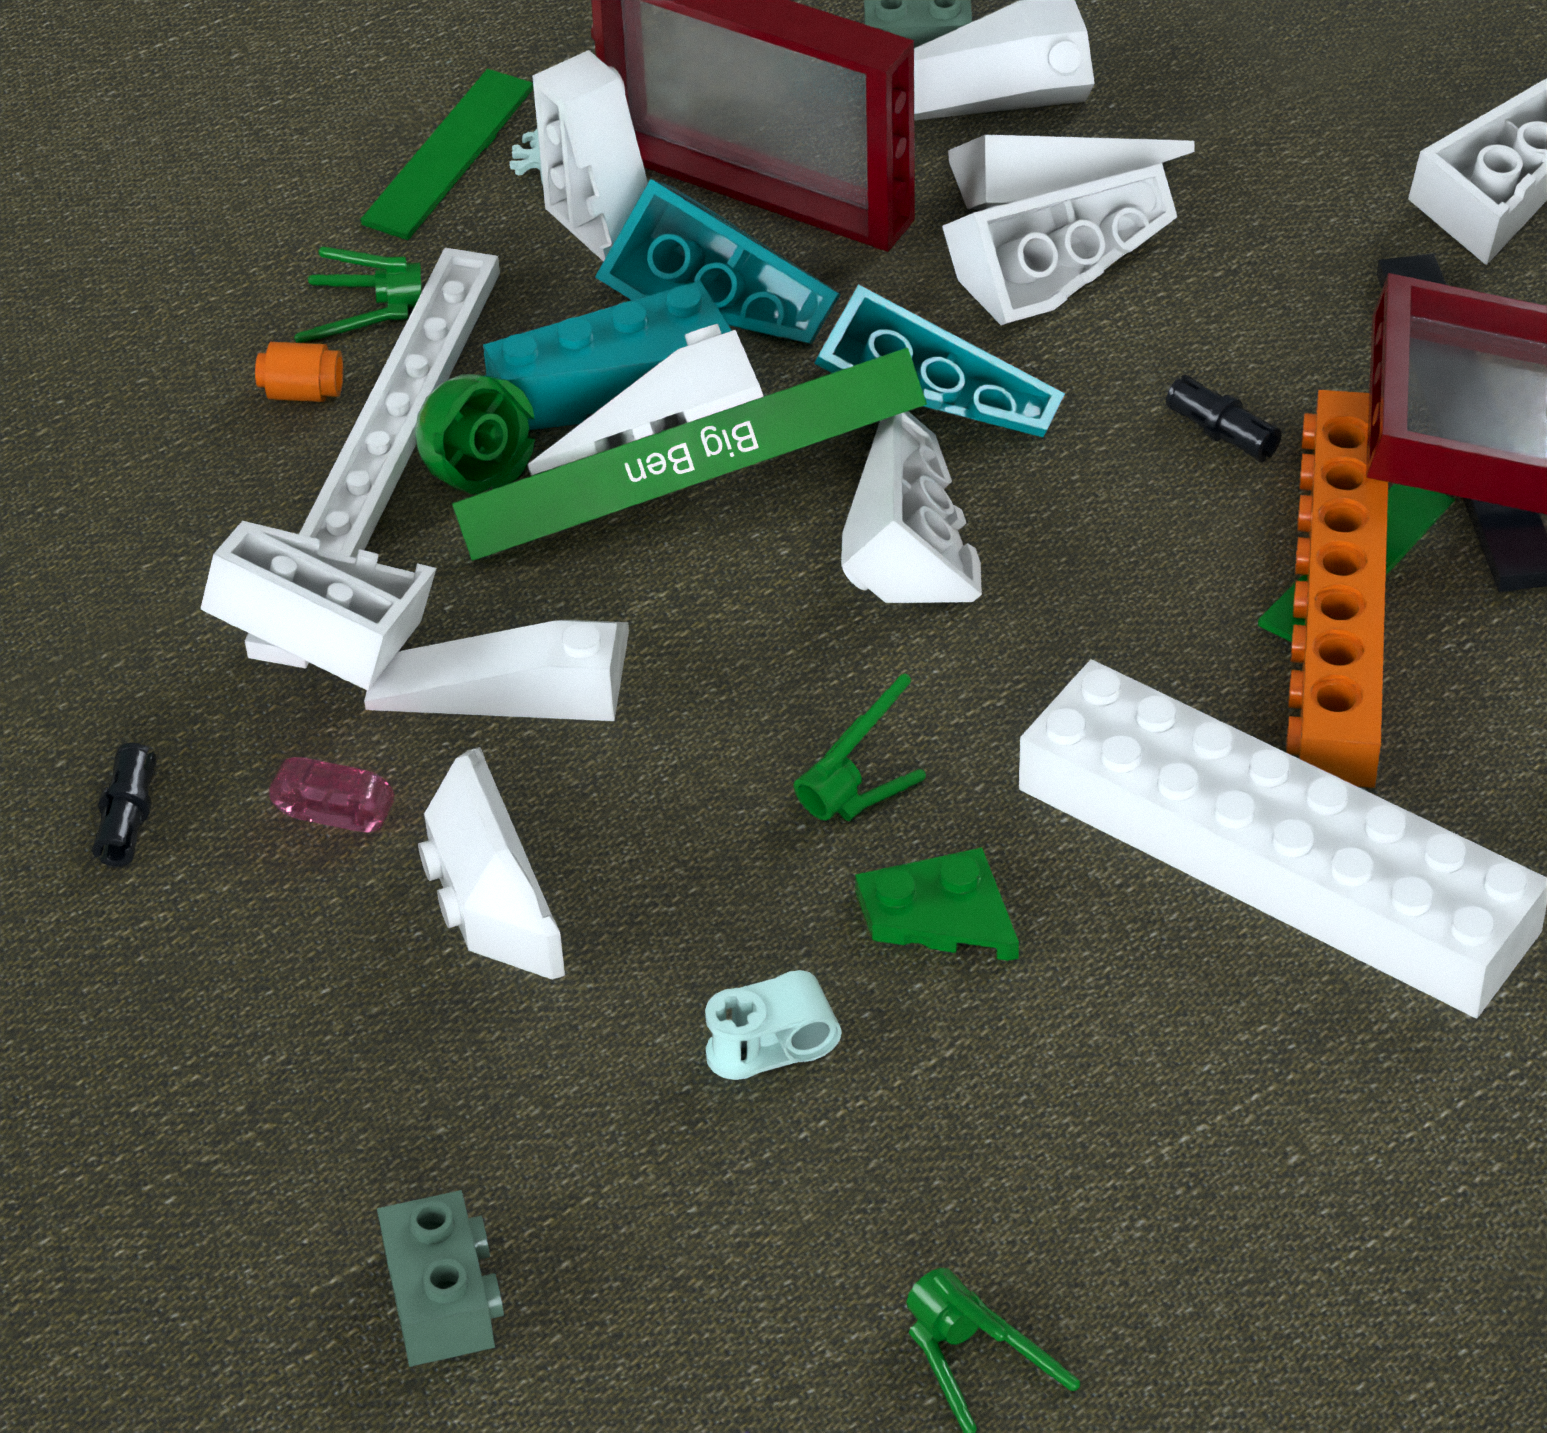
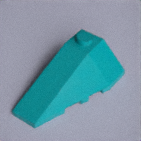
(681, 241)
(950, 370)

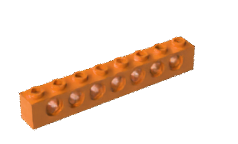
(1342, 595)

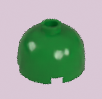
(475, 432)

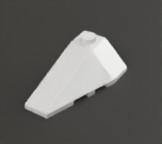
(1048, 246)
(683, 387)
(903, 524)

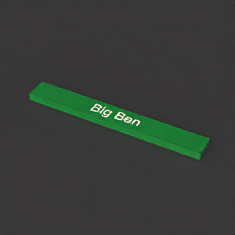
(688, 454)

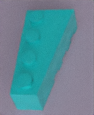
(596, 356)

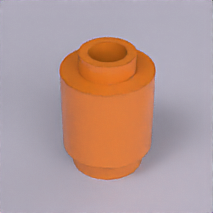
(299, 371)

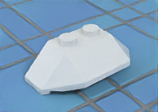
(487, 873)

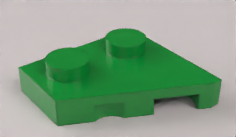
(938, 904)

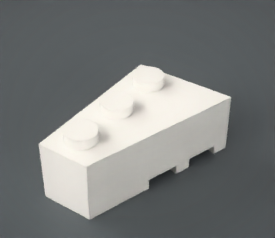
(587, 149)
(316, 602)

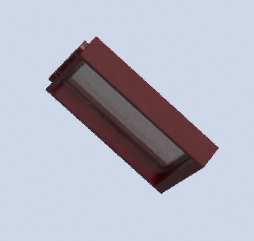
(771, 107)
(1459, 393)

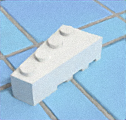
(1487, 174)

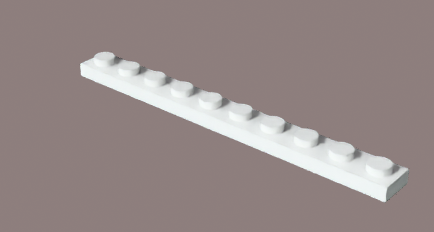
(387, 424)

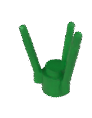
(395, 284)
(834, 779)
(953, 1314)

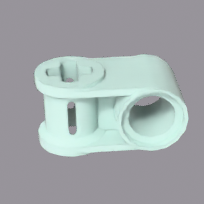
(776, 1023)

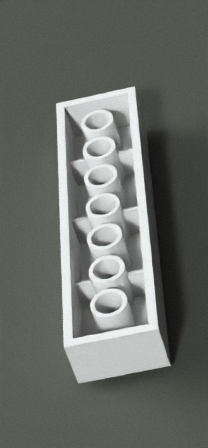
(1284, 837)

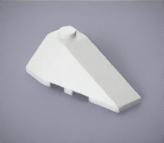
(1006, 61)
(1015, 168)
(520, 672)

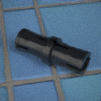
(1223, 418)
(124, 804)

